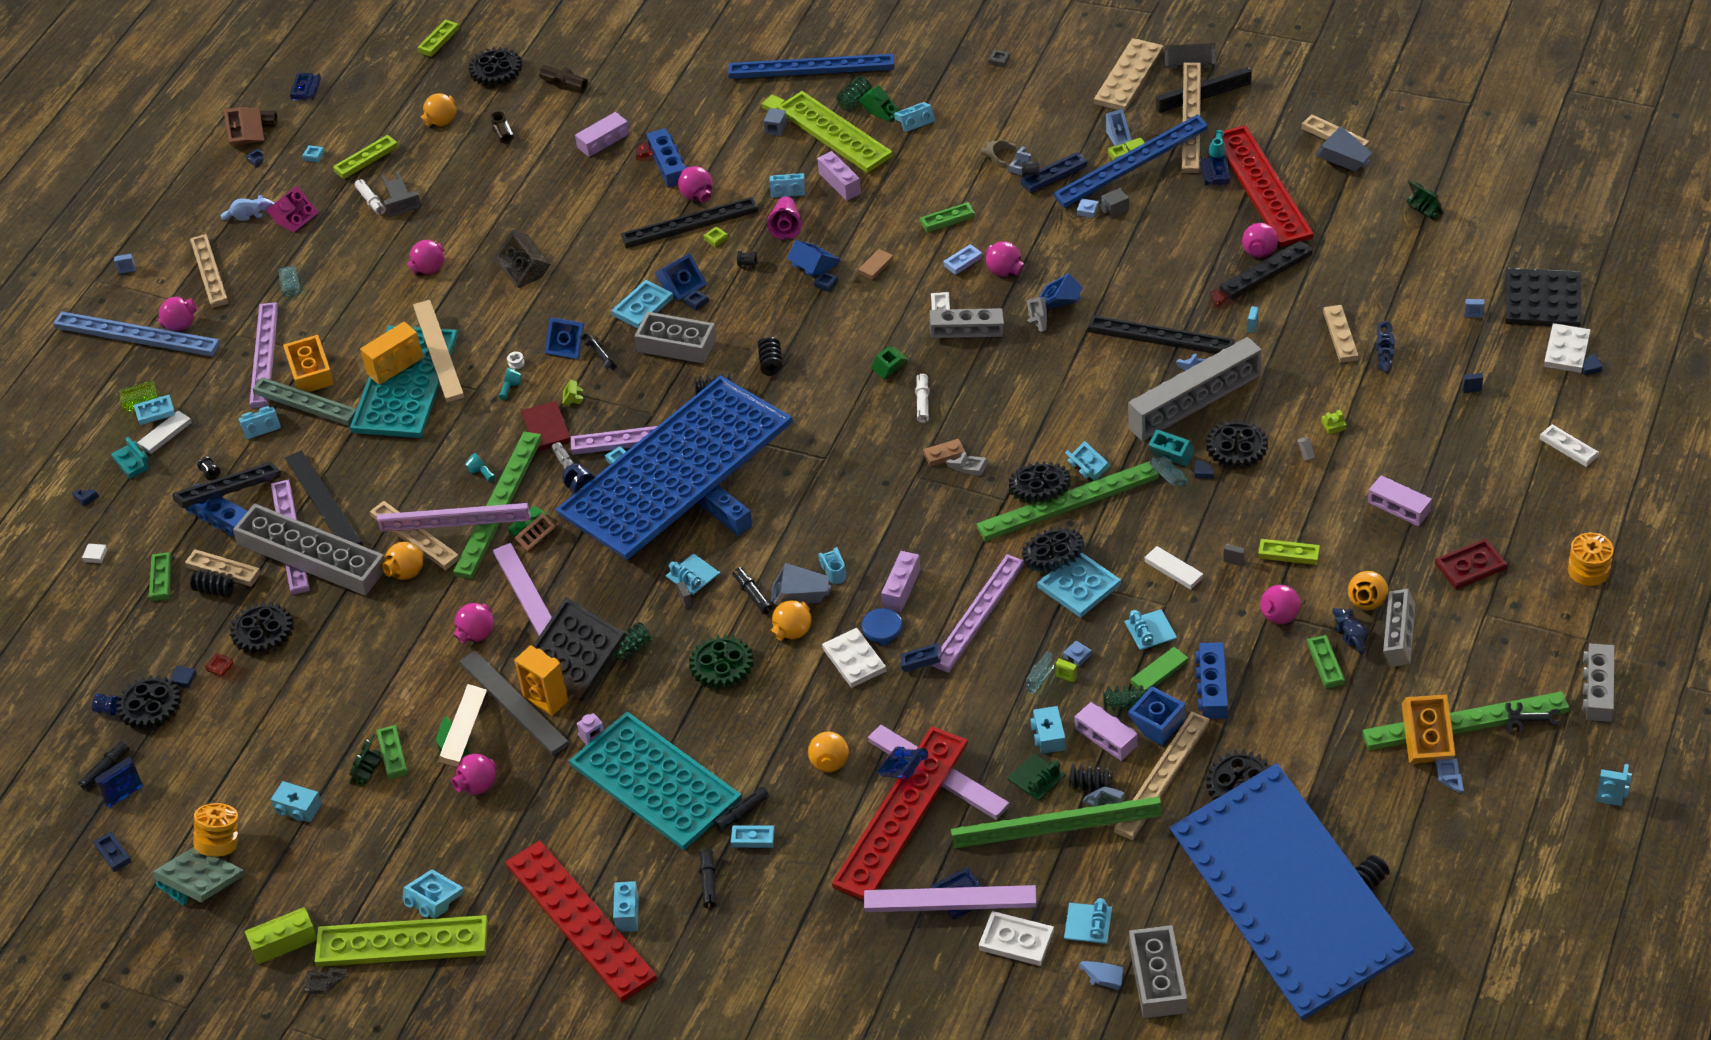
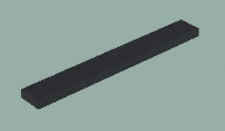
(689, 222)
(1158, 335)
(321, 497)

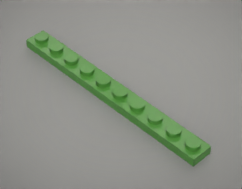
(501, 495)
(1070, 500)
(1468, 719)
(1056, 822)

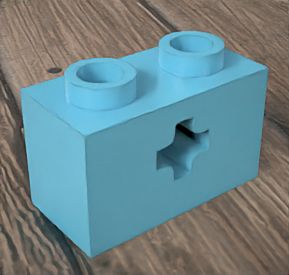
(1048, 730)
(296, 802)
(626, 906)

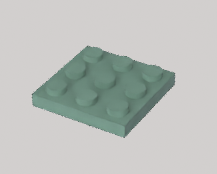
(197, 874)

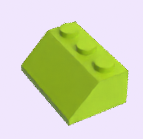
(281, 935)

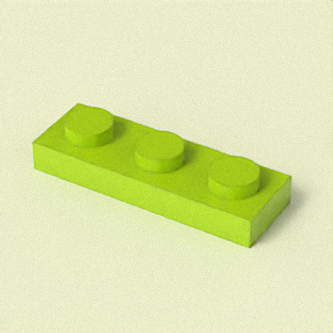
(438, 38)
(1289, 551)

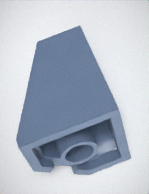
(1344, 150)
(799, 585)

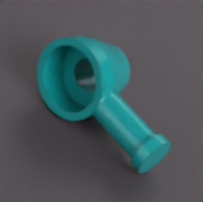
(1217, 147)
(511, 378)
(475, 464)

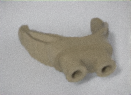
(995, 146)

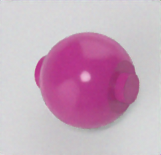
(695, 184)
(1260, 240)
(426, 257)
(1004, 259)
(177, 314)
(1280, 604)
(473, 623)
(474, 774)

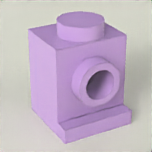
(587, 725)

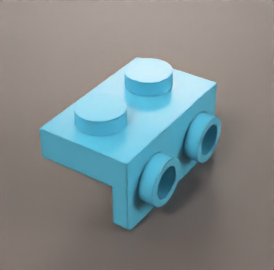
(259, 422)
(1088, 460)
(1613, 786)

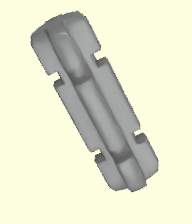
(562, 455)

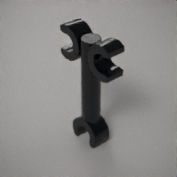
(597, 347)
(1515, 717)

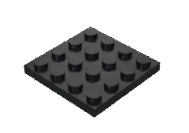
(1543, 297)
(580, 644)

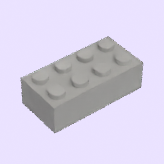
(675, 337)
(1157, 971)

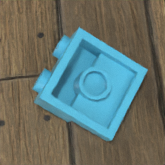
(431, 894)

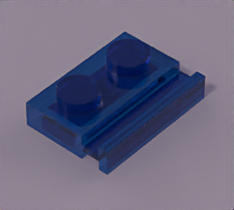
(305, 86)
(1215, 170)

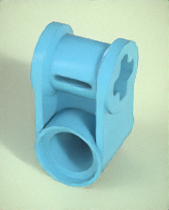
(833, 566)

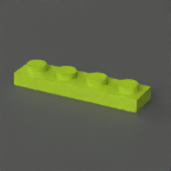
(365, 156)

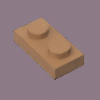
(943, 452)

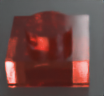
(219, 665)

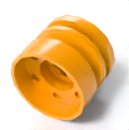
(1590, 559)
(215, 829)

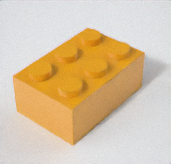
(391, 353)
(308, 364)
(541, 680)
(1428, 728)

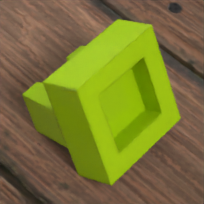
(572, 393)
(1334, 422)

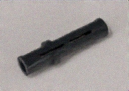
(747, 585)
(110, 758)
(735, 813)
(707, 871)

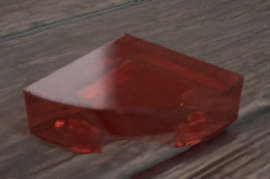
(643, 150)
(1217, 297)

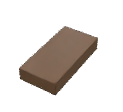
(875, 264)

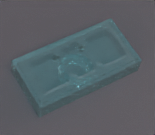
(1039, 672)

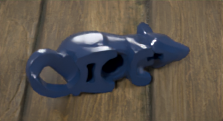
(1385, 346)
(1354, 631)

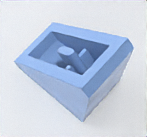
(1117, 127)

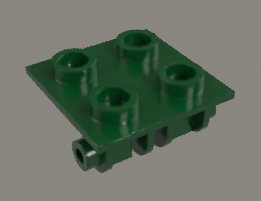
(1424, 201)
(365, 763)
(1037, 776)

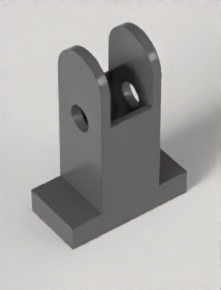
(400, 199)

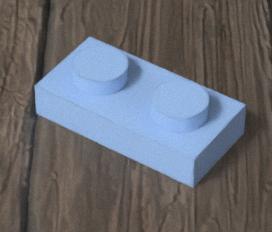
(963, 259)

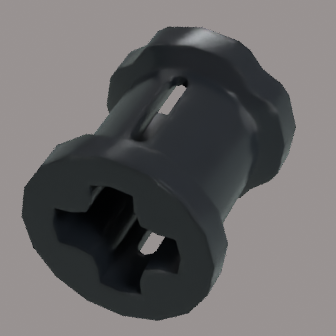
(1030, 169)
(751, 259)
(210, 470)

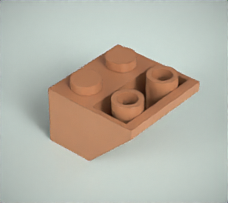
(243, 125)

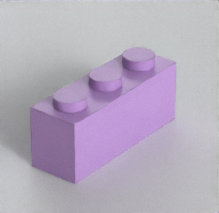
(602, 134)
(839, 176)
(1399, 500)
(900, 581)
(1106, 731)

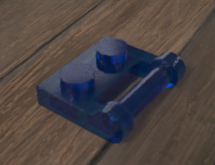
(900, 765)

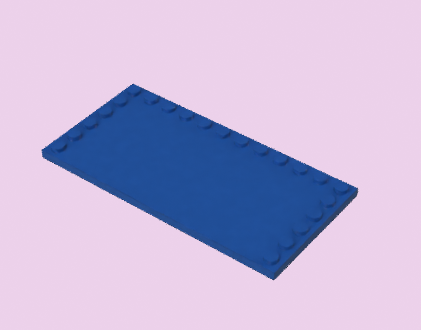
(674, 467)
(1291, 891)

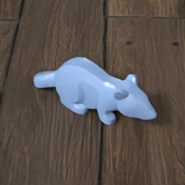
(244, 208)

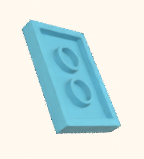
(645, 298)

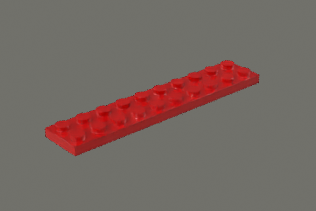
(1264, 187)
(899, 815)
(581, 921)

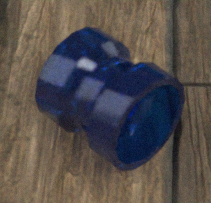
(104, 704)

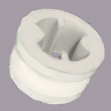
(515, 360)

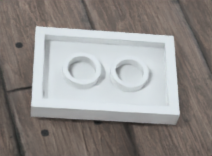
(1567, 348)
(854, 657)
(1016, 938)

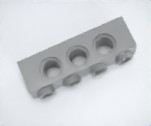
(966, 323)
(1399, 627)
(1600, 682)

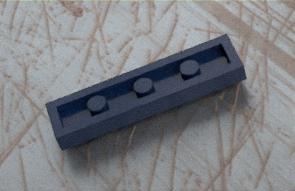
(1054, 172)

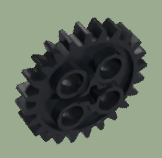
(495, 66)
(1222, 444)
(1039, 482)
(1066, 546)
(249, 635)
(148, 702)
(1225, 771)

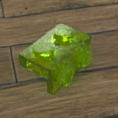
(137, 394)

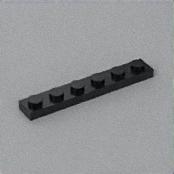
(1207, 89)
(1266, 269)
(226, 485)

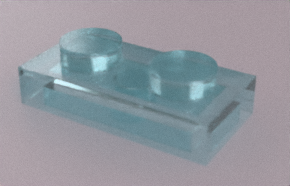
(289, 281)
(1168, 471)

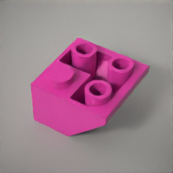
(292, 210)

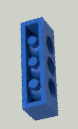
(666, 156)
(727, 510)
(219, 513)
(1212, 680)

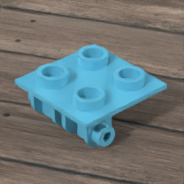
(693, 572)
(1149, 628)
(1088, 922)

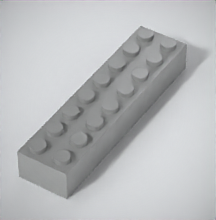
(1194, 388)
(309, 549)

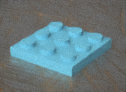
(1079, 585)

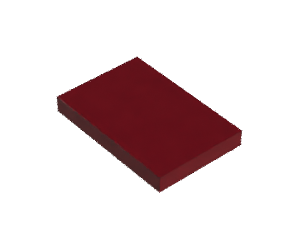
(548, 422)
(1470, 564)

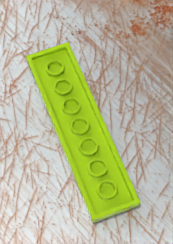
(835, 132)
(401, 941)

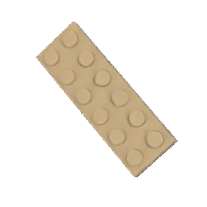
(1128, 74)

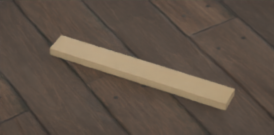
(1191, 107)
(438, 351)
(1167, 768)

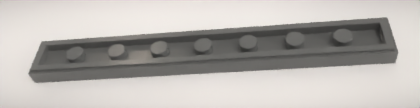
(514, 703)

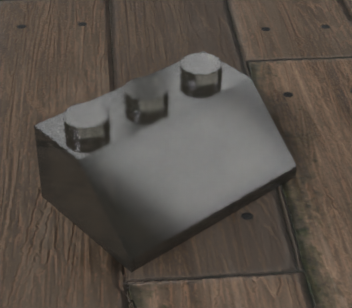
(1177, 55)
(521, 259)

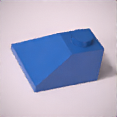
(1061, 292)
(564, 338)

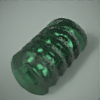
(850, 95)
(635, 636)
(1121, 698)

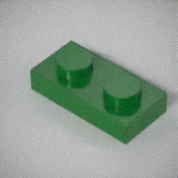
(519, 526)

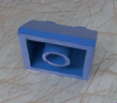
(811, 258)
(681, 277)
(1158, 715)

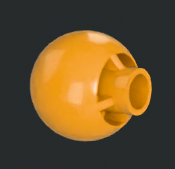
(439, 110)
(403, 561)
(1368, 590)
(791, 620)
(828, 752)

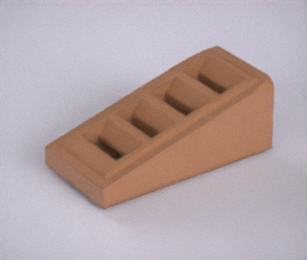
(541, 518)

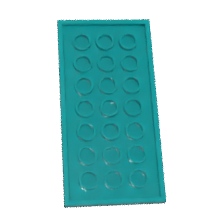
(405, 400)
(655, 780)

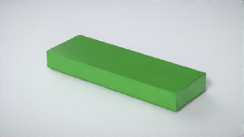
(947, 217)
(160, 576)
(1325, 661)
(1160, 669)
(392, 752)

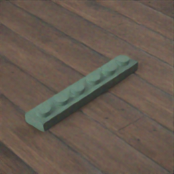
(304, 401)

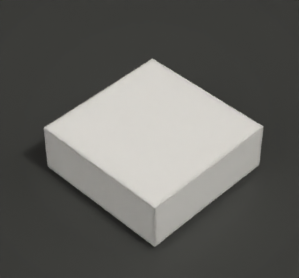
(94, 553)

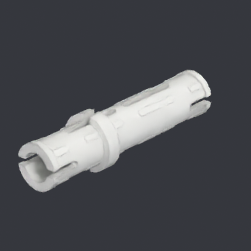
(373, 201)
(922, 392)

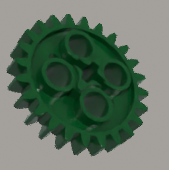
(721, 661)

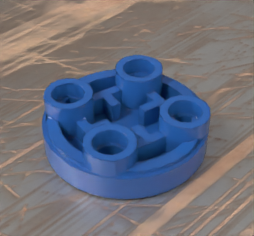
(882, 626)

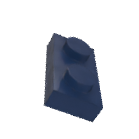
(921, 657)
(112, 851)

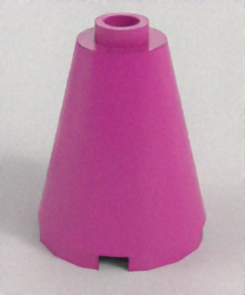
(784, 219)

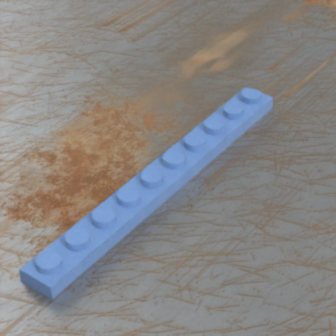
(137, 334)

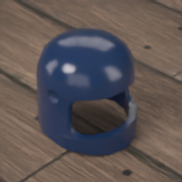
(574, 475)

